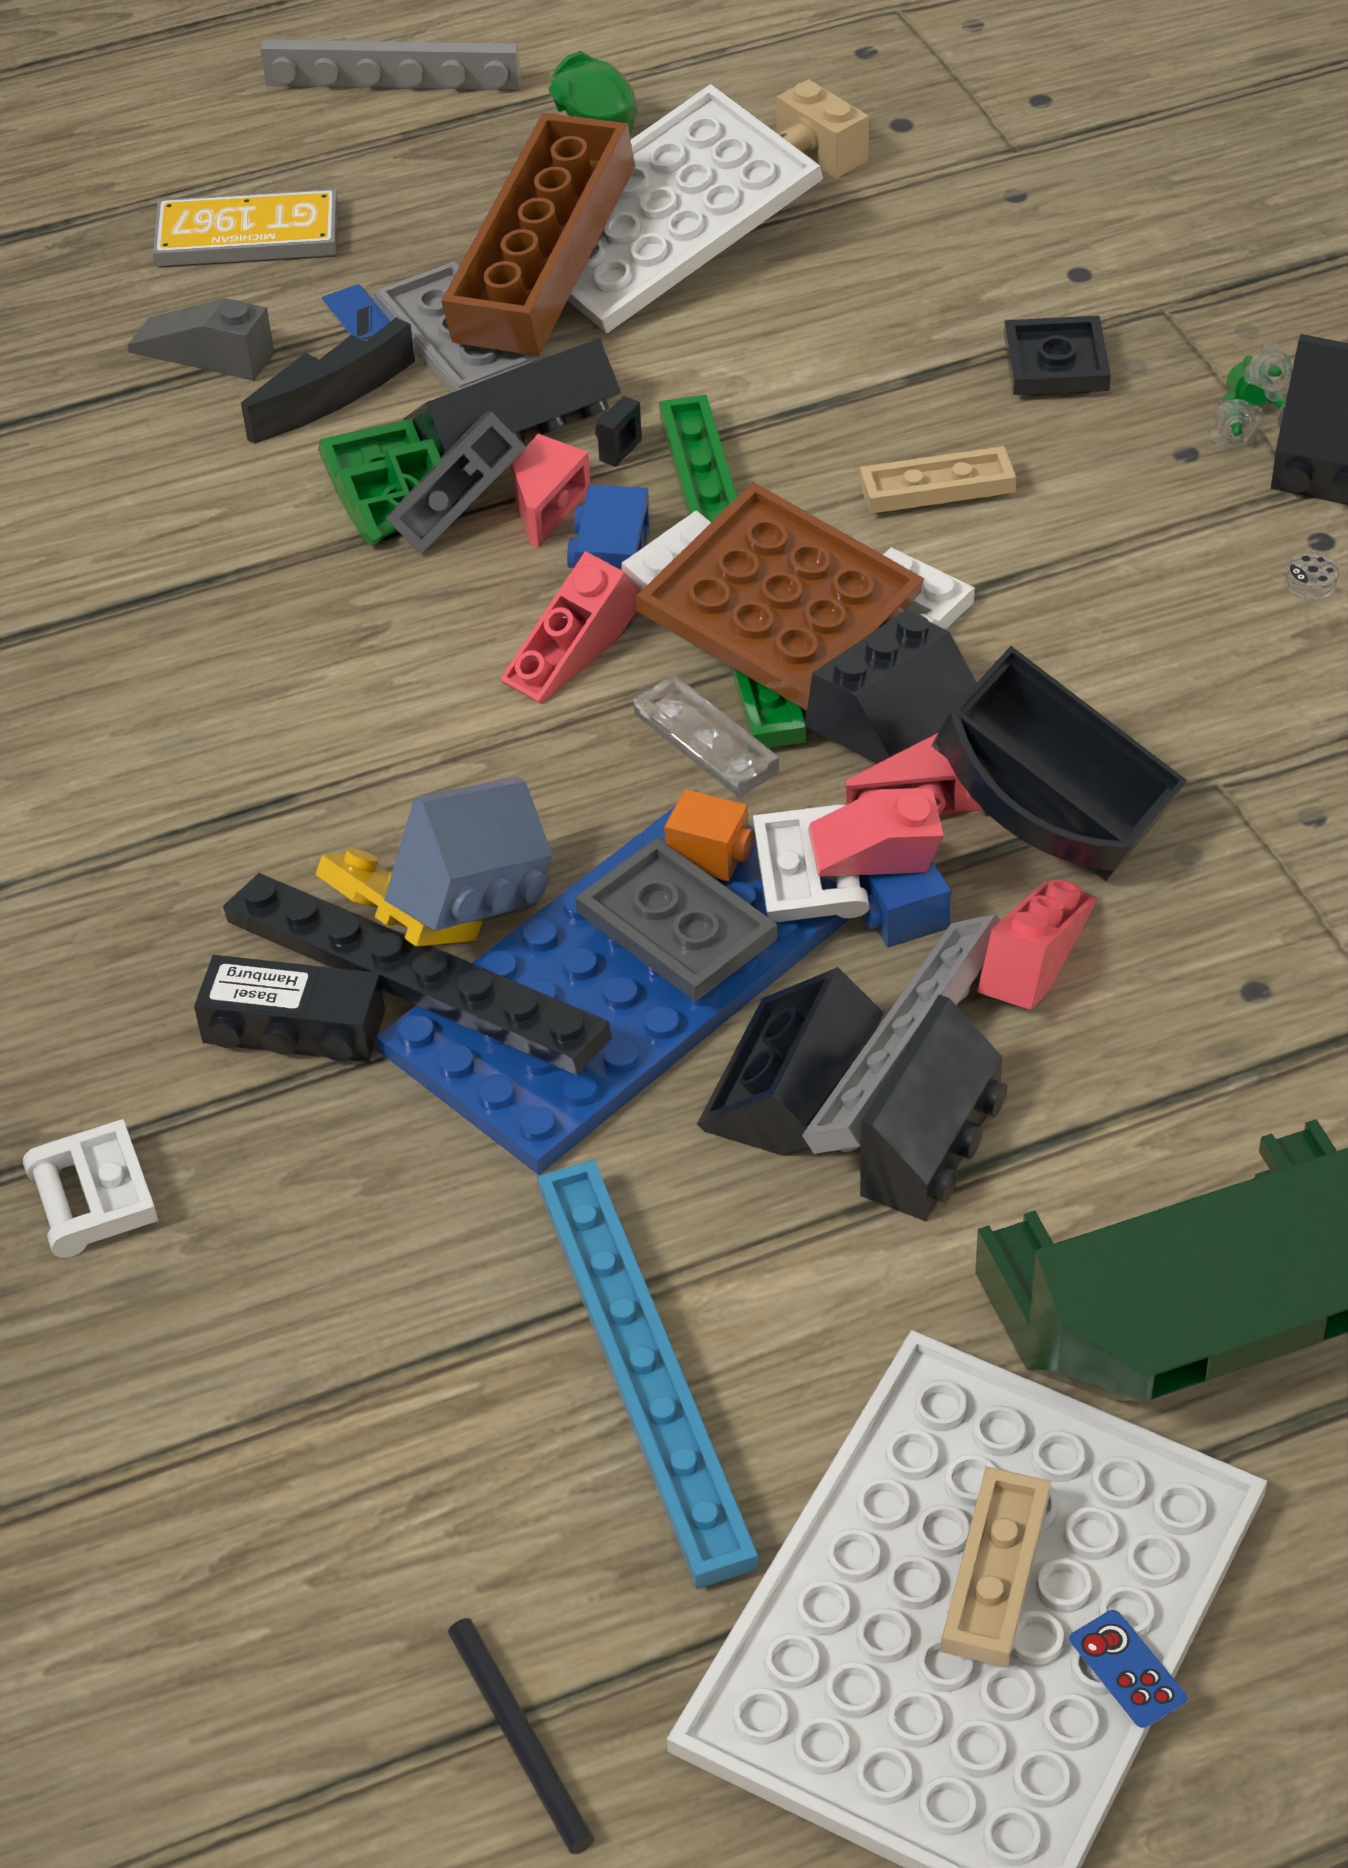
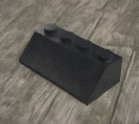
(525, 397)

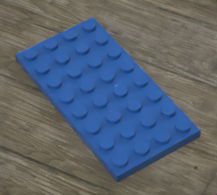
(543, 1109)

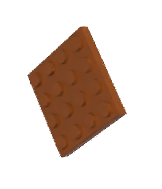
(776, 592)

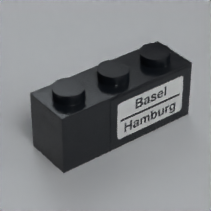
(290, 1008)

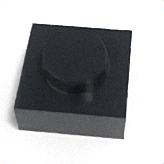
(619, 431)

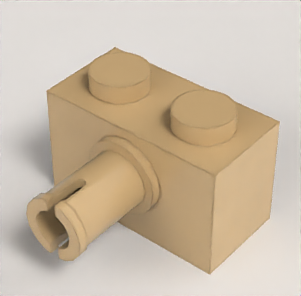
(823, 127)

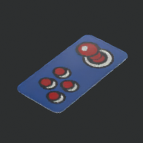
(1128, 1668)

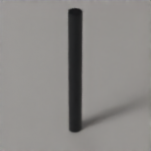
(521, 1737)

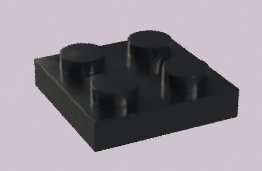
(1056, 355)

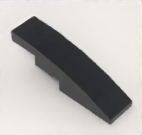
(321, 386)

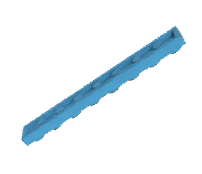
(648, 1376)

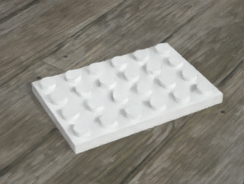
(694, 191)

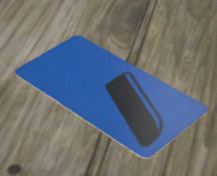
(356, 311)

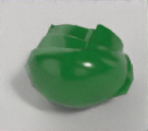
(593, 90)

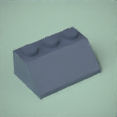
(470, 855)

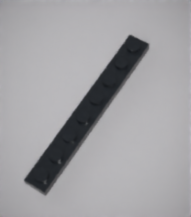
(420, 973)

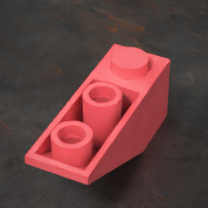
(574, 628)
(915, 768)
(1034, 943)

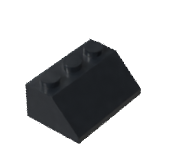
(889, 688)
(790, 1062)
(930, 1113)

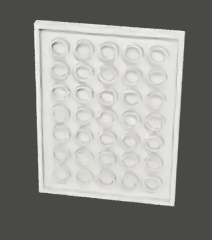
(837, 1666)

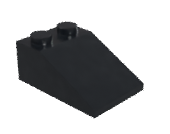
(1314, 423)

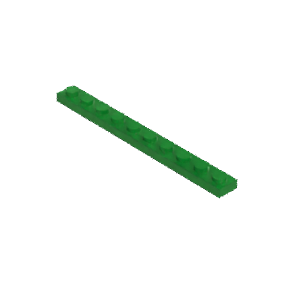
(709, 490)

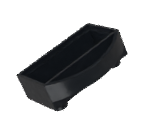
(1054, 767)

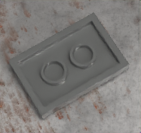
(676, 919)

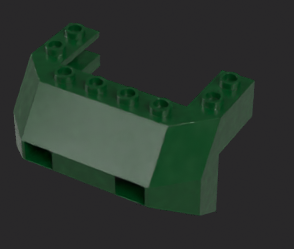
(1183, 1285)

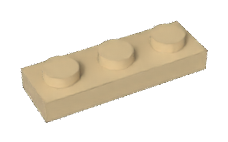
(937, 479)
(996, 1567)

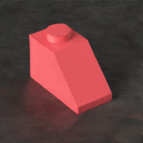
(548, 484)
(878, 834)

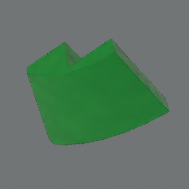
(376, 471)

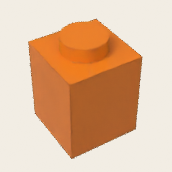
(710, 833)

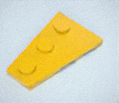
(365, 883)

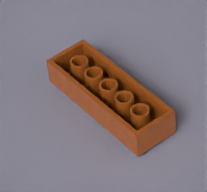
(539, 234)

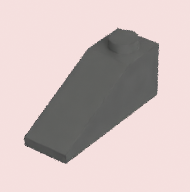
(211, 336)
(455, 481)

